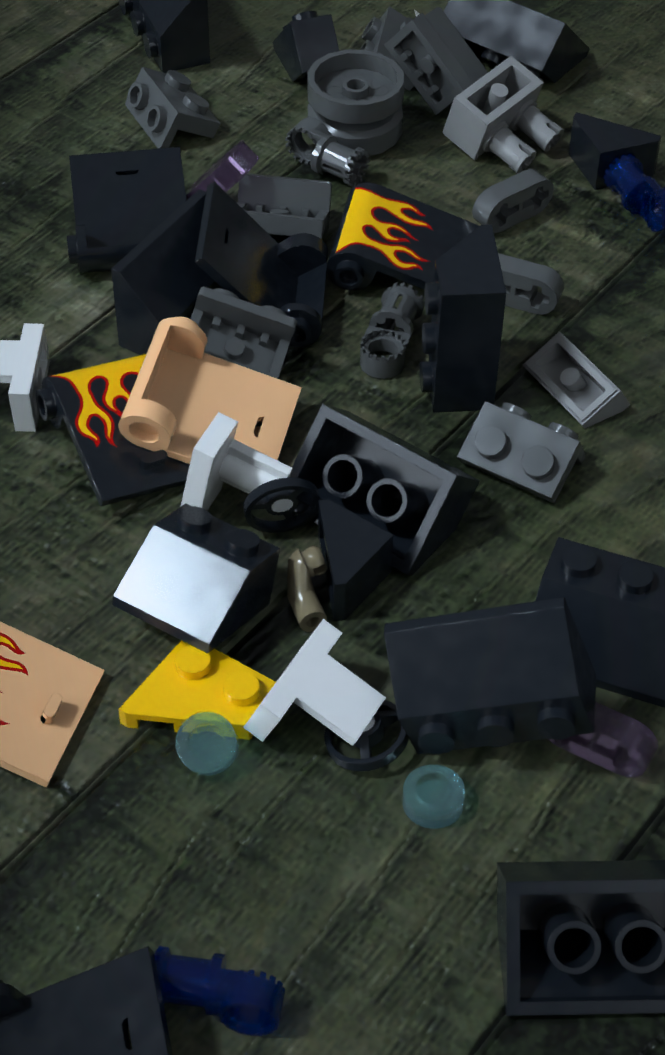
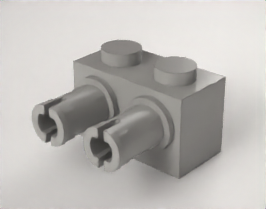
(493, 108)

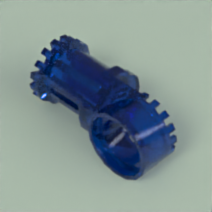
(638, 192)
(238, 997)

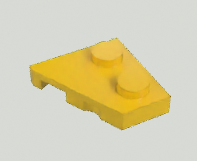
(197, 683)

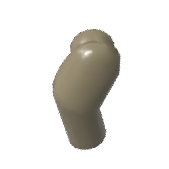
(300, 589)

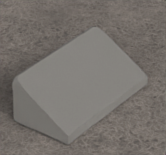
(575, 382)

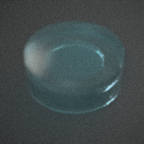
(207, 743)
(433, 796)

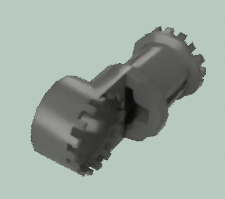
(328, 154)
(381, 334)

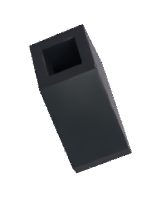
(304, 42)

